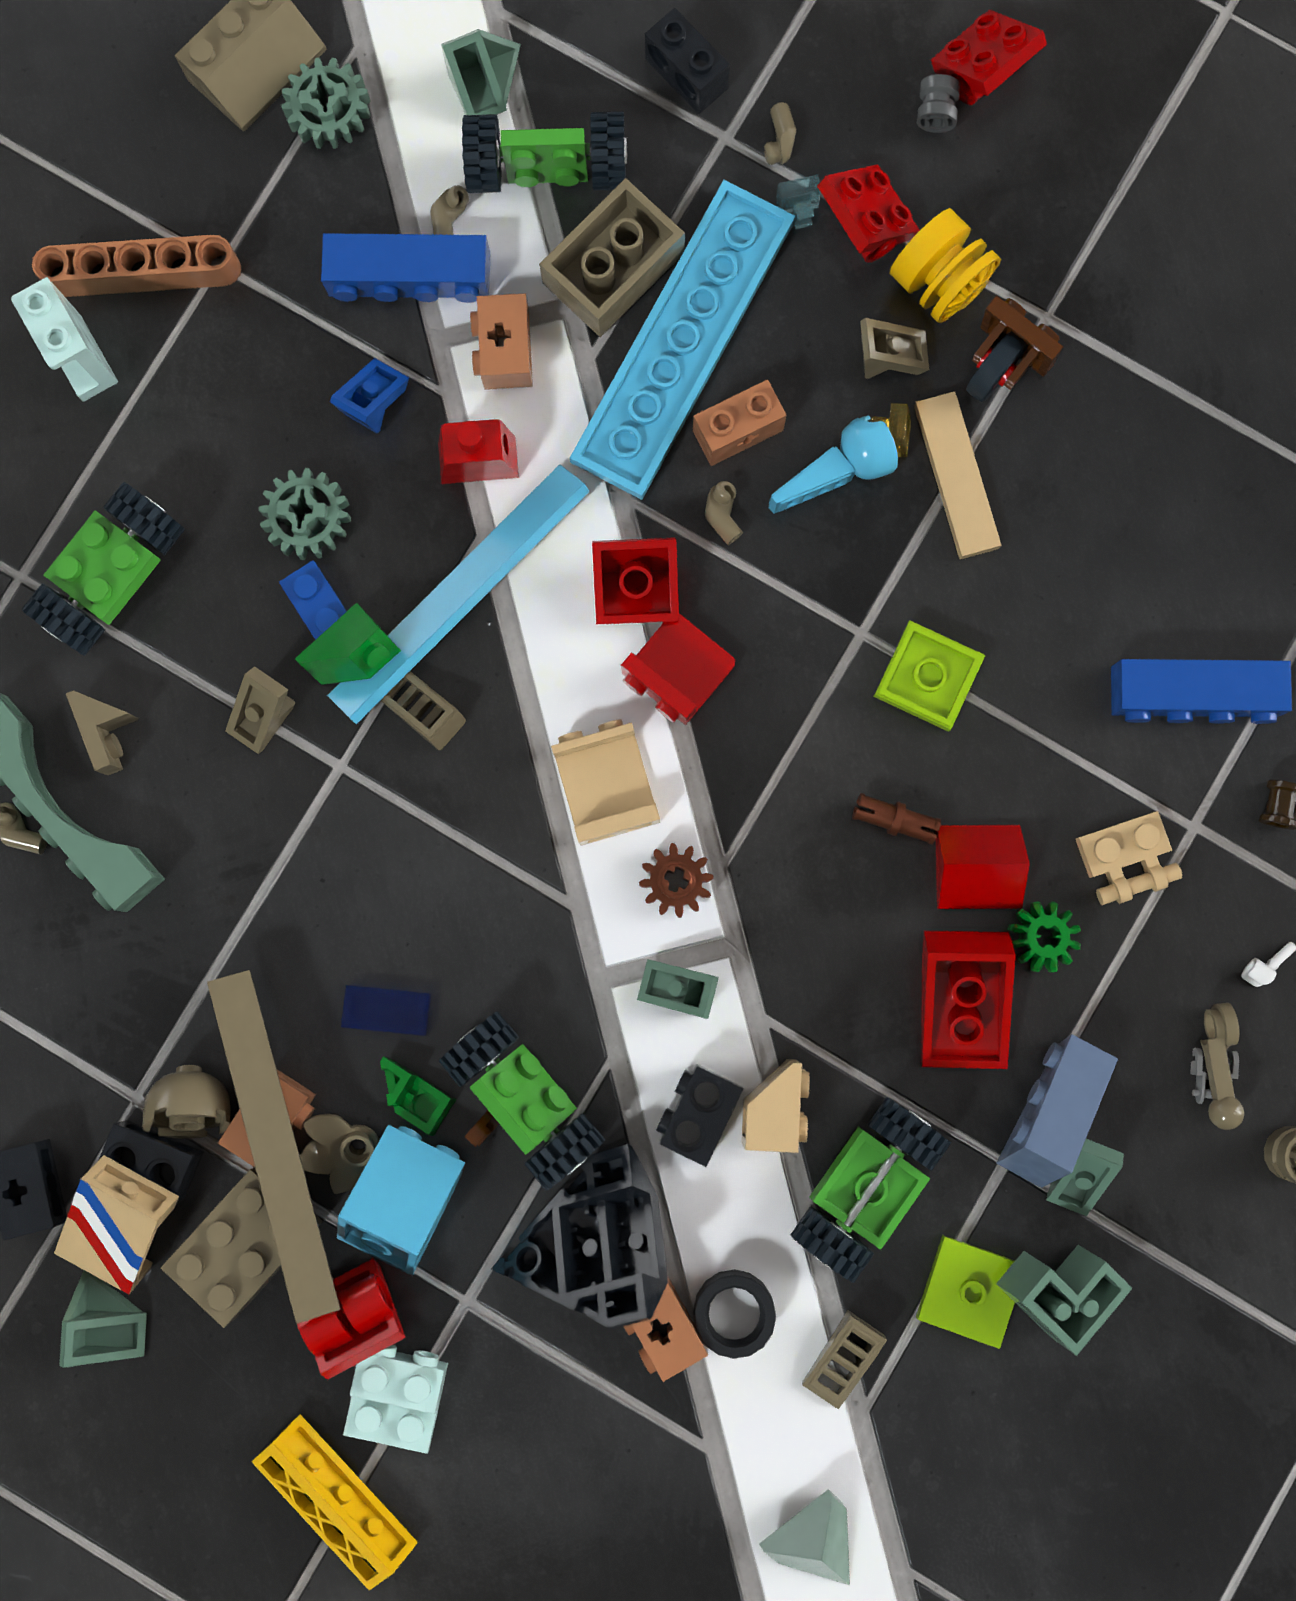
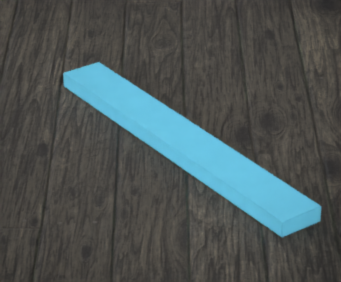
(465, 587)

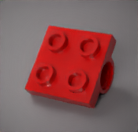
(988, 54)
(869, 210)
(360, 1327)

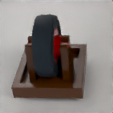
(1017, 340)

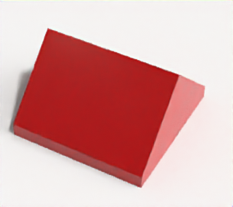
(635, 580)
(981, 867)

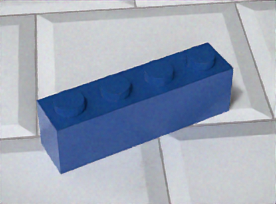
(405, 266)
(1201, 689)

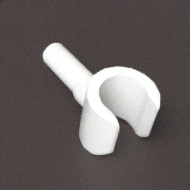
(1259, 973)

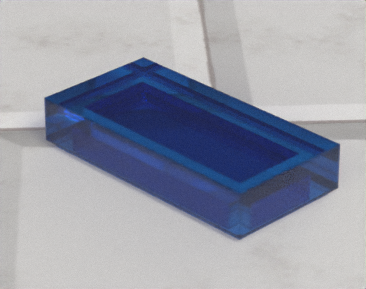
(386, 1010)

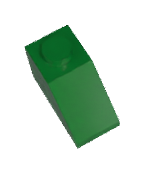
(348, 649)

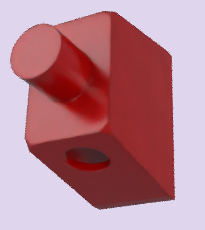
(476, 451)

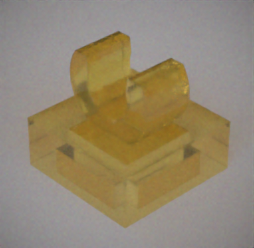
(899, 426)

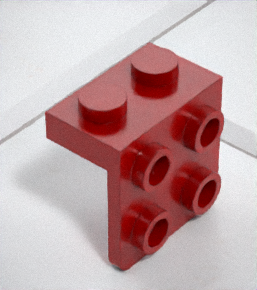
(678, 669)

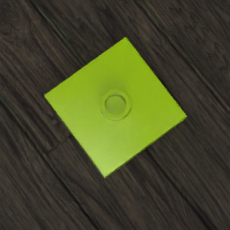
(929, 676)
(964, 1292)

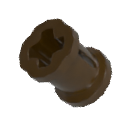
(1280, 805)

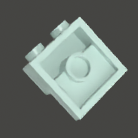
(396, 1399)

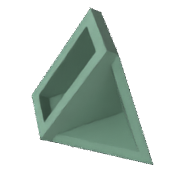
(481, 70)
(100, 1325)
(814, 1540)

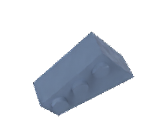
(1058, 1112)

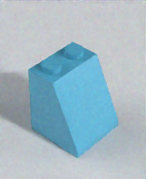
(399, 1198)

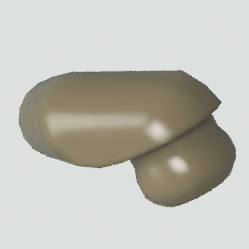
(785, 135)
(448, 209)
(719, 509)
(14, 832)

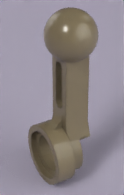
(1222, 1031)

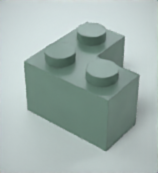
(1069, 1301)

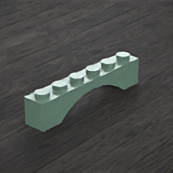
(115, 870)

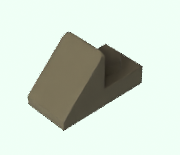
(892, 348)
(258, 710)
(94, 723)

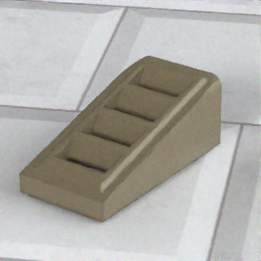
(439, 724)
(866, 1356)

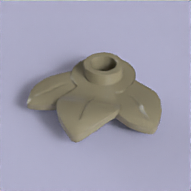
(332, 1150)

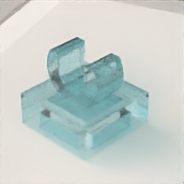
(799, 199)

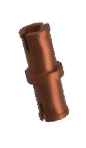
(896, 818)

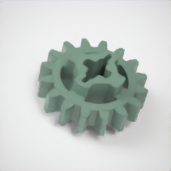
(345, 103)
(288, 510)

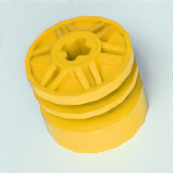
(939, 260)

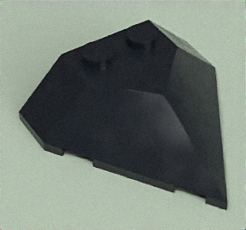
(597, 1243)

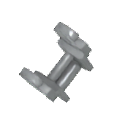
(1201, 1076)

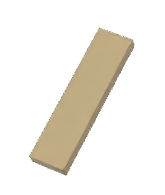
(957, 475)

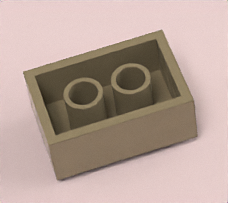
(612, 257)
(228, 1253)

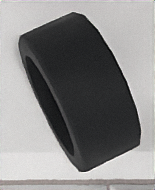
(739, 1347)

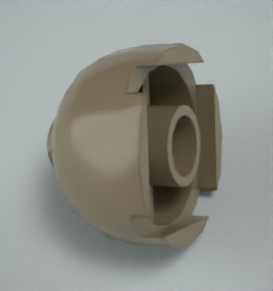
(186, 1104)

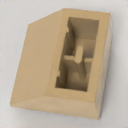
(773, 1111)

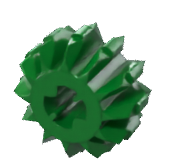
(1046, 953)

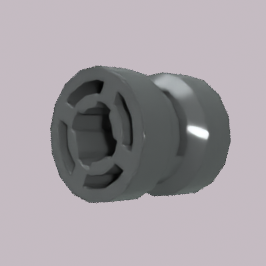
(938, 107)

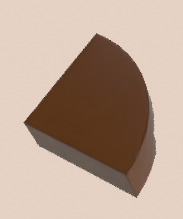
(482, 1129)

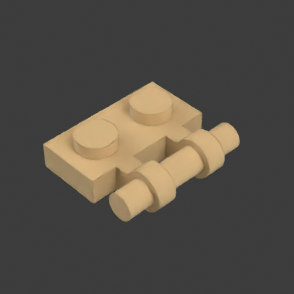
(1124, 845)

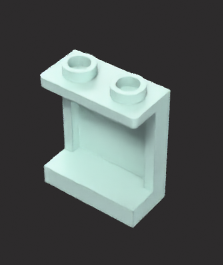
(64, 338)

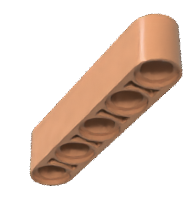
(154, 275)

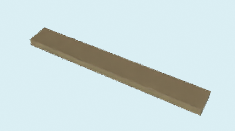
(273, 1147)

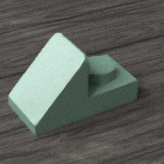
(678, 988)
(1089, 1180)

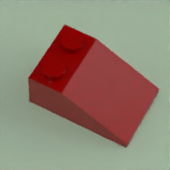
(966, 999)

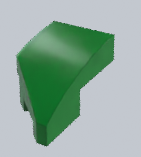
(415, 1097)

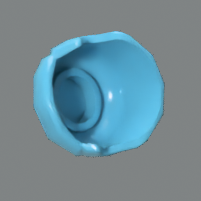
(869, 448)

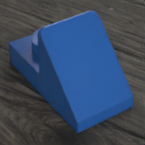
(370, 393)

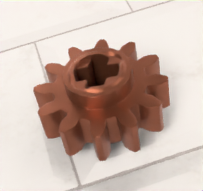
(691, 875)

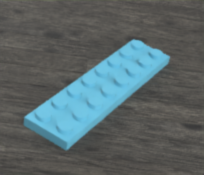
(682, 339)

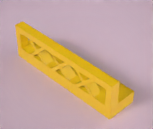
(338, 1501)

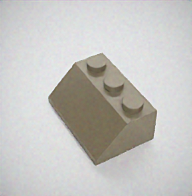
(247, 56)

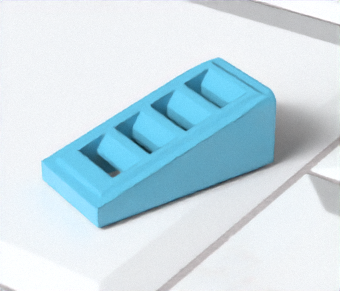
(821, 476)

